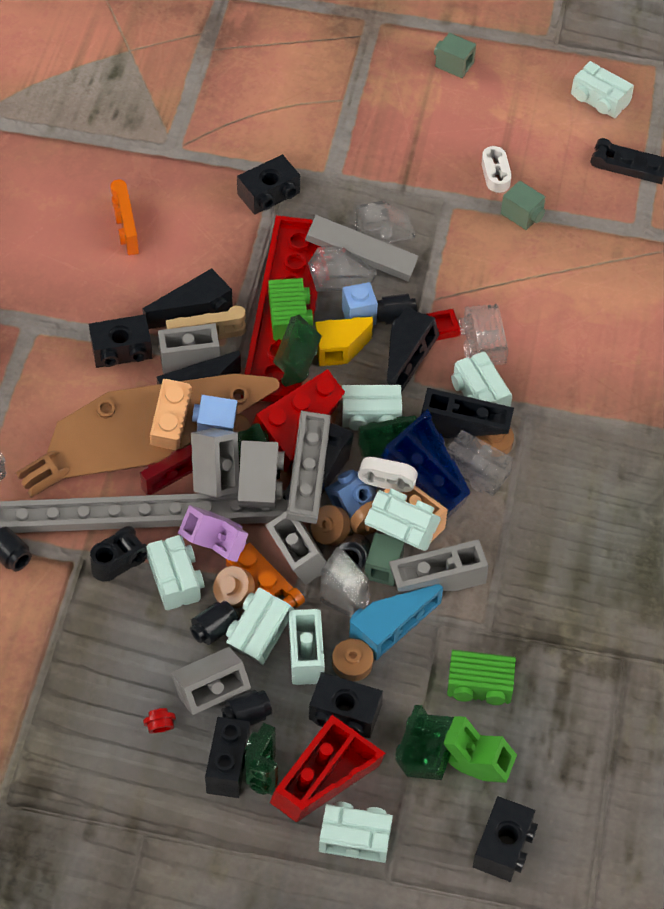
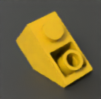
(342, 339)

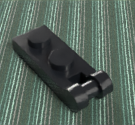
(628, 161)

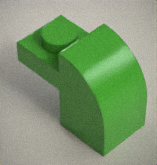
(478, 755)

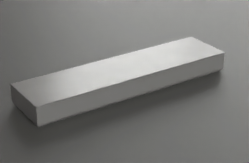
(368, 249)
(308, 467)

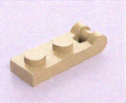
(228, 323)

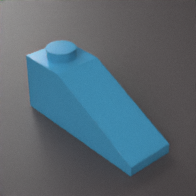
(392, 618)

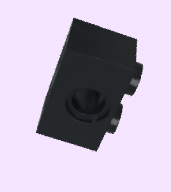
(268, 184)
(120, 341)
(335, 692)
(227, 757)
(505, 820)

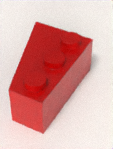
(282, 417)
(325, 769)

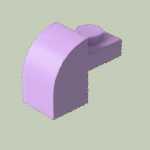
(213, 532)

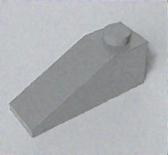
(451, 567)

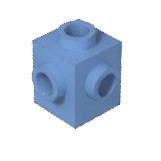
(350, 492)

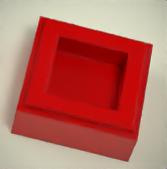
(446, 324)

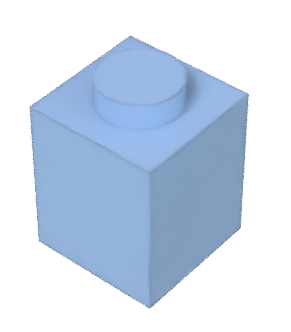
(359, 301)
(215, 413)

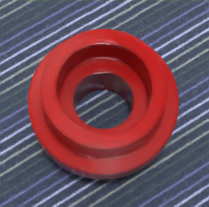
(159, 721)

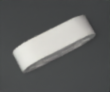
(501, 168)
(387, 474)

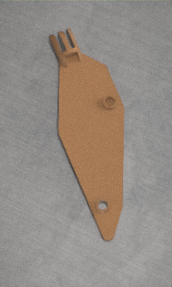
(117, 426)

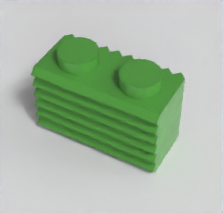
(287, 300)
(481, 677)

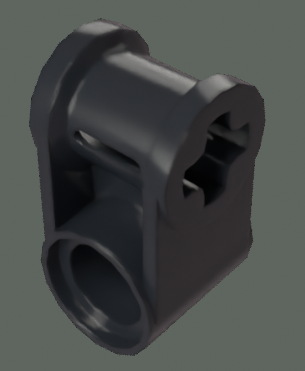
(121, 550)

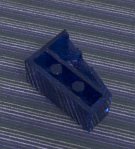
(425, 451)

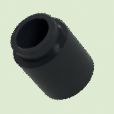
(392, 307)
(357, 548)
(13, 551)
(213, 622)
(250, 706)

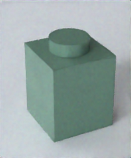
(455, 55)
(523, 205)
(382, 550)

